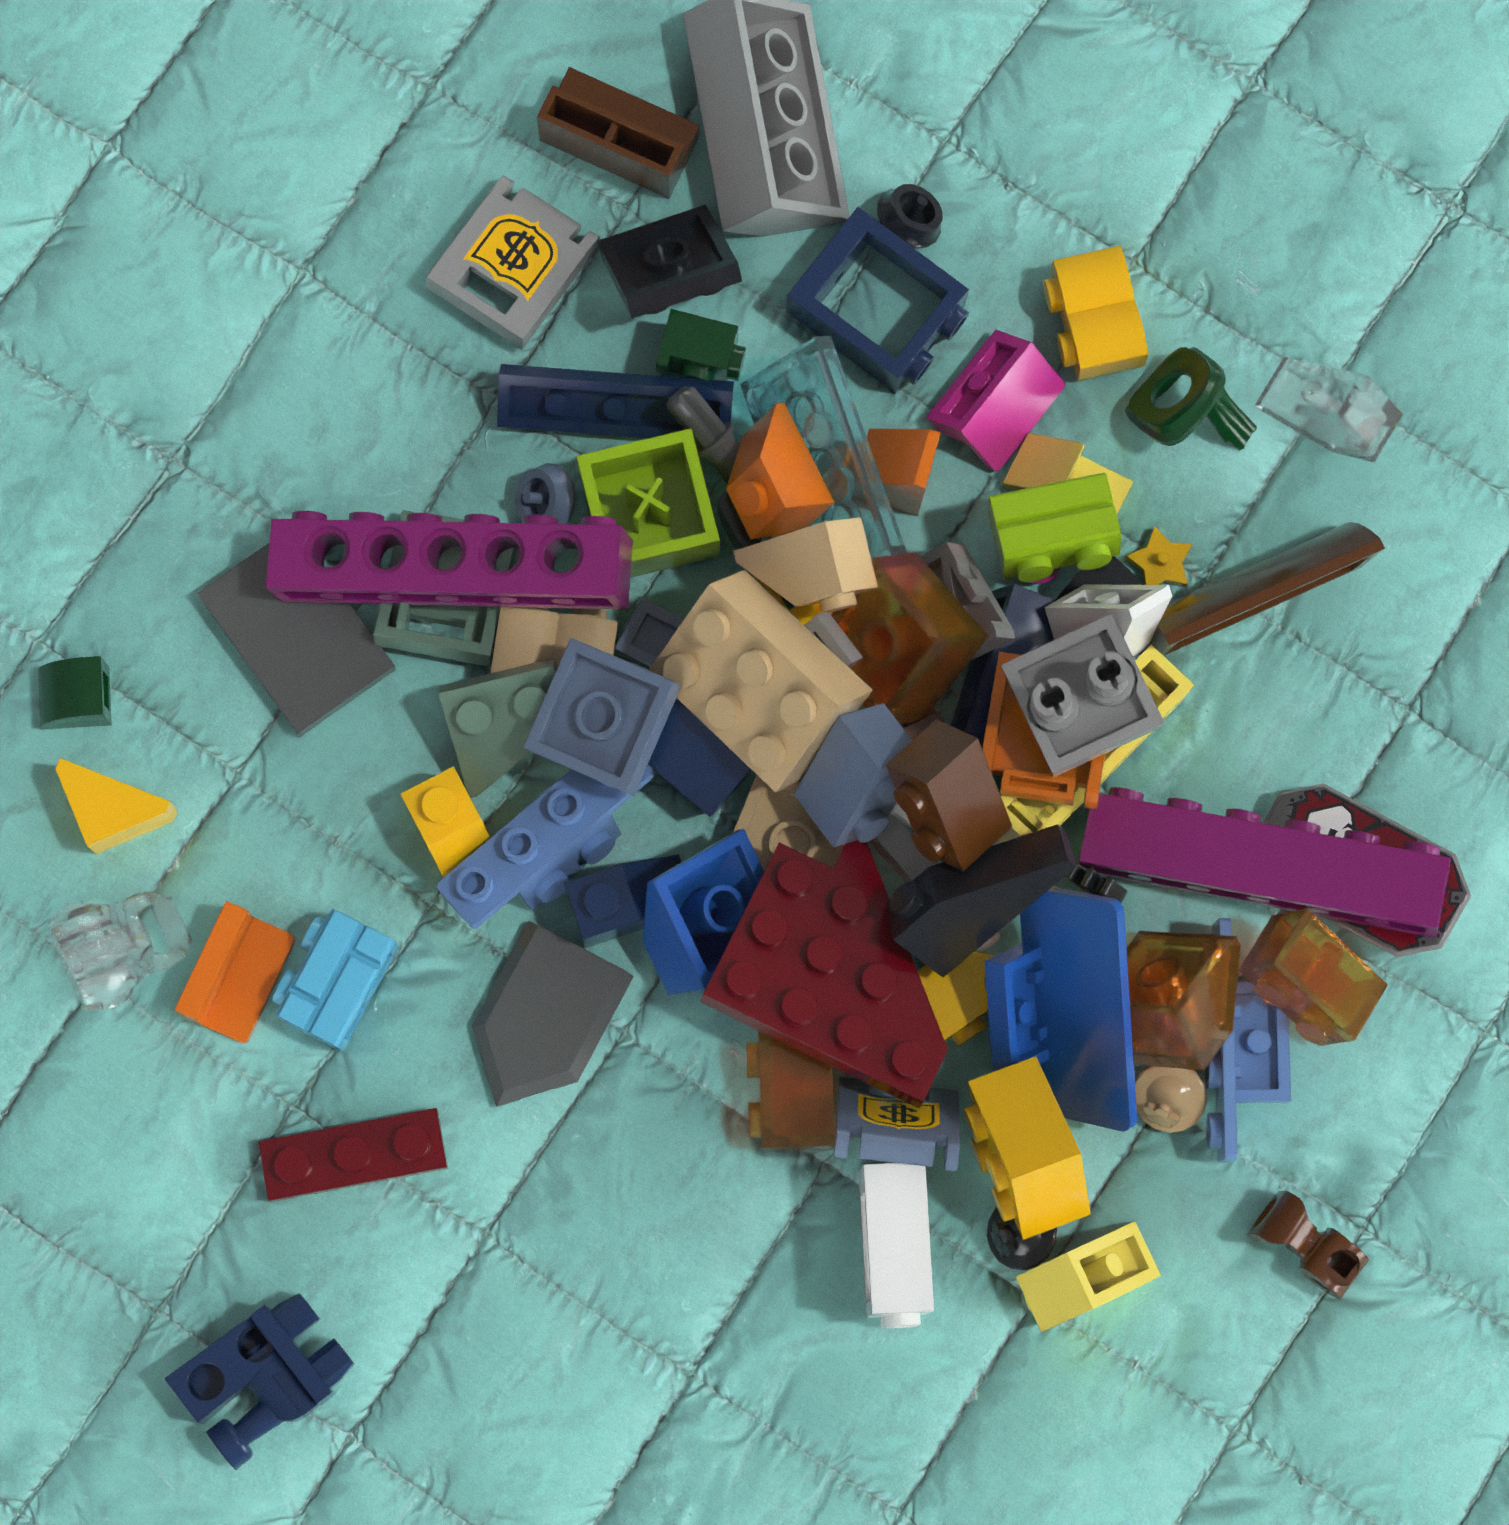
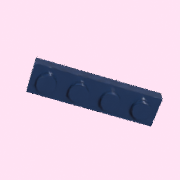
(598, 401)

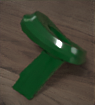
(1205, 399)

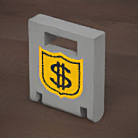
(521, 250)

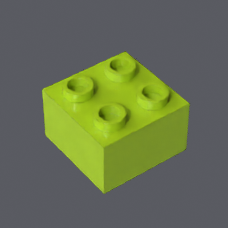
(657, 498)

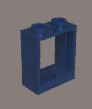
(807, 295)

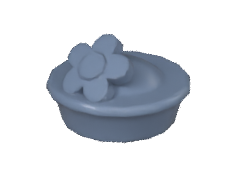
(546, 492)

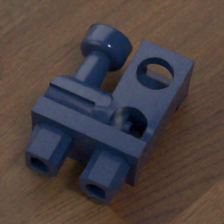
(271, 1364)

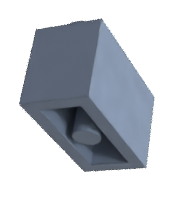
(848, 780)

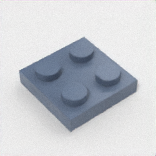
(602, 716)

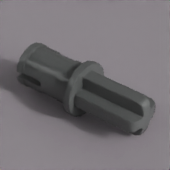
(710, 434)

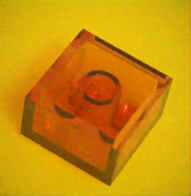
(909, 636)

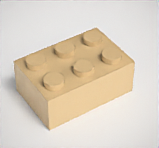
(759, 678)

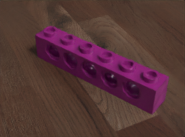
(595, 582)

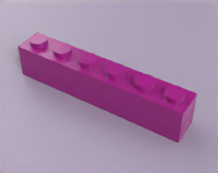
(1266, 862)

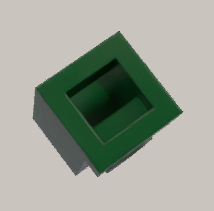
(700, 348)

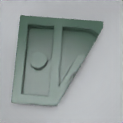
(493, 718)

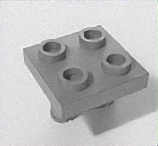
(1083, 695)

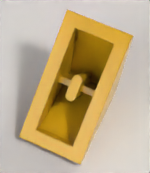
(110, 809)

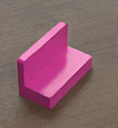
(997, 398)

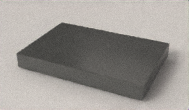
(301, 652)

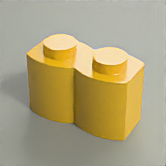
(1097, 313)

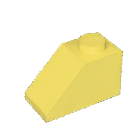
(1088, 1276)

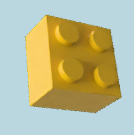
(1026, 1149)

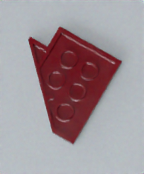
(827, 977)

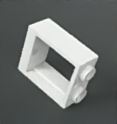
(896, 1243)

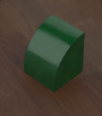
(74, 693)

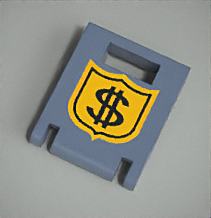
(895, 1129)

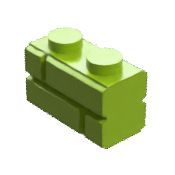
(1055, 527)

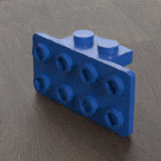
(1068, 1005)

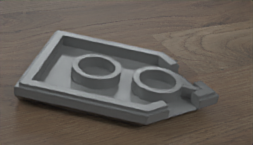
(545, 1015)

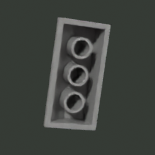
(765, 116)

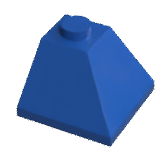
(697, 909)

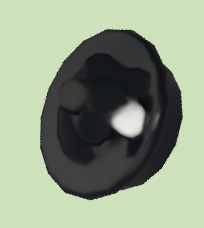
(911, 215)
(1012, 1250)

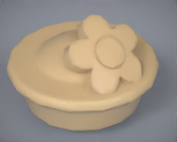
(1170, 1098)

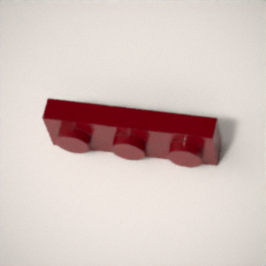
(353, 1155)

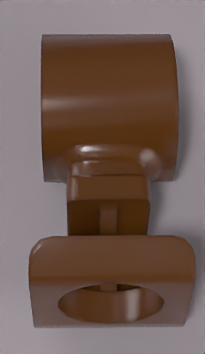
(1326, 1257)

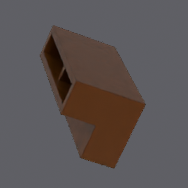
(617, 132)

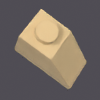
(814, 564)

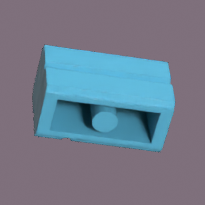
(334, 979)

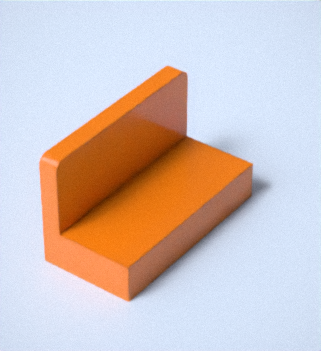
(235, 974)

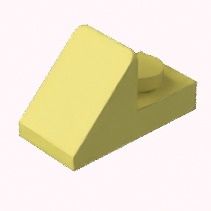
(1053, 460)

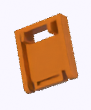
(1018, 758)

